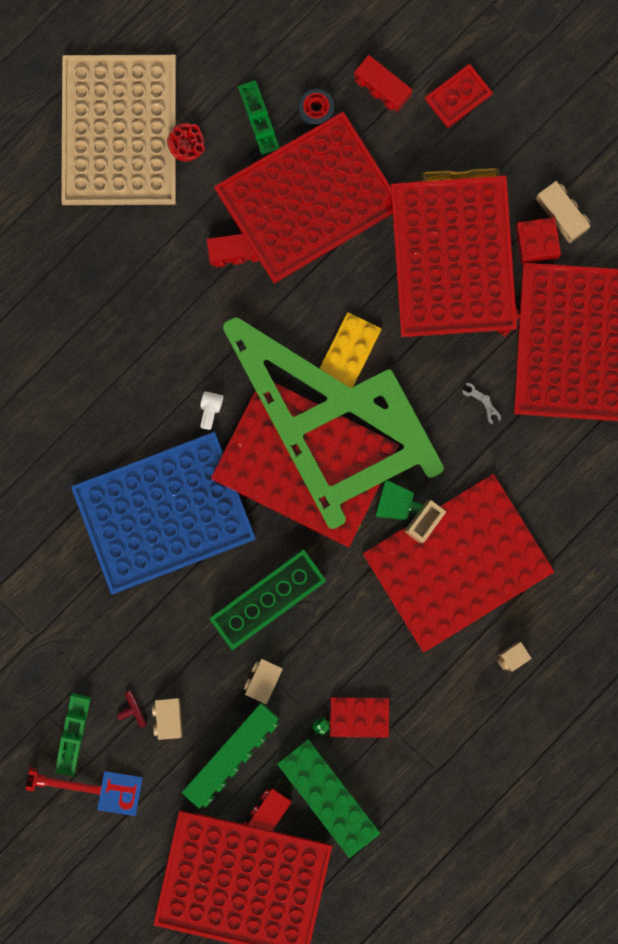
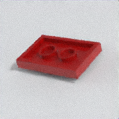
(458, 96)
(359, 717)

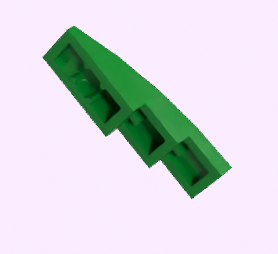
(258, 118)
(72, 735)

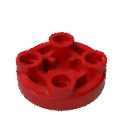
(185, 142)

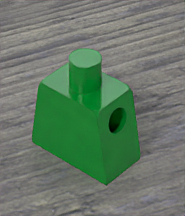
(396, 502)

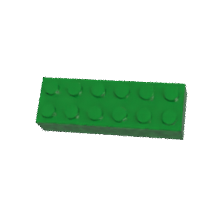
(267, 600)
(234, 751)
(328, 798)

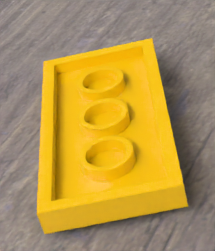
(350, 349)

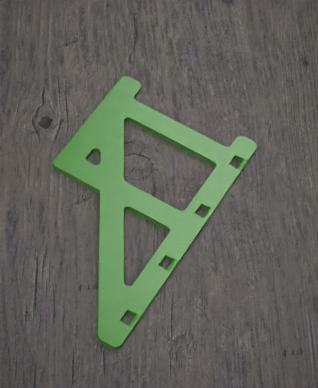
(395, 421)

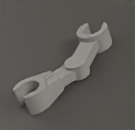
(485, 400)

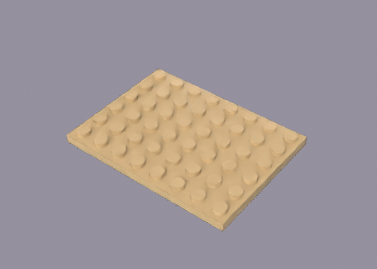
(118, 129)

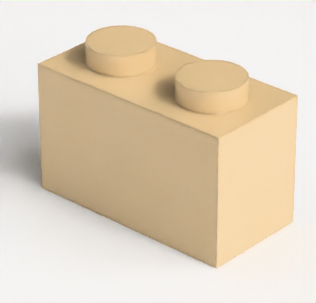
(425, 521)
(513, 657)
(263, 681)
(168, 718)

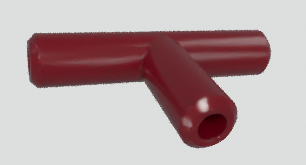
(134, 709)

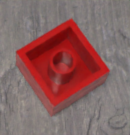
(537, 240)

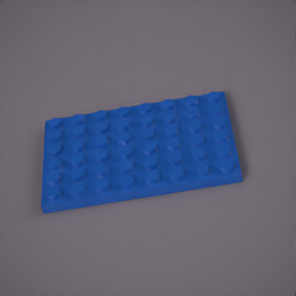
(161, 514)

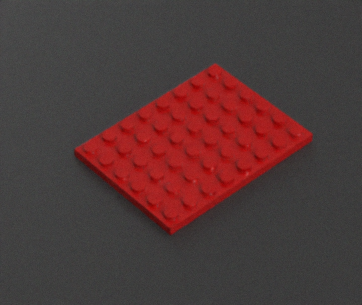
(307, 197)
(453, 256)
(568, 343)
(264, 471)
(464, 567)
(240, 894)

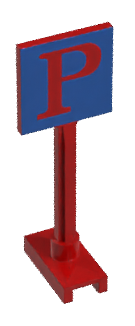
(117, 793)

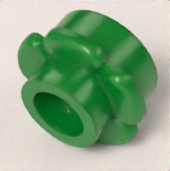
(321, 726)

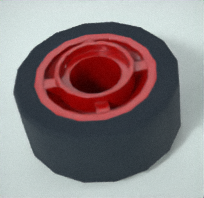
(316, 97)

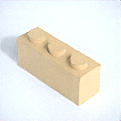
(566, 212)

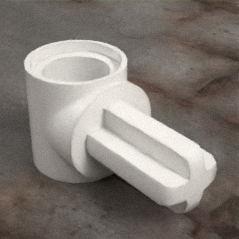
(211, 404)

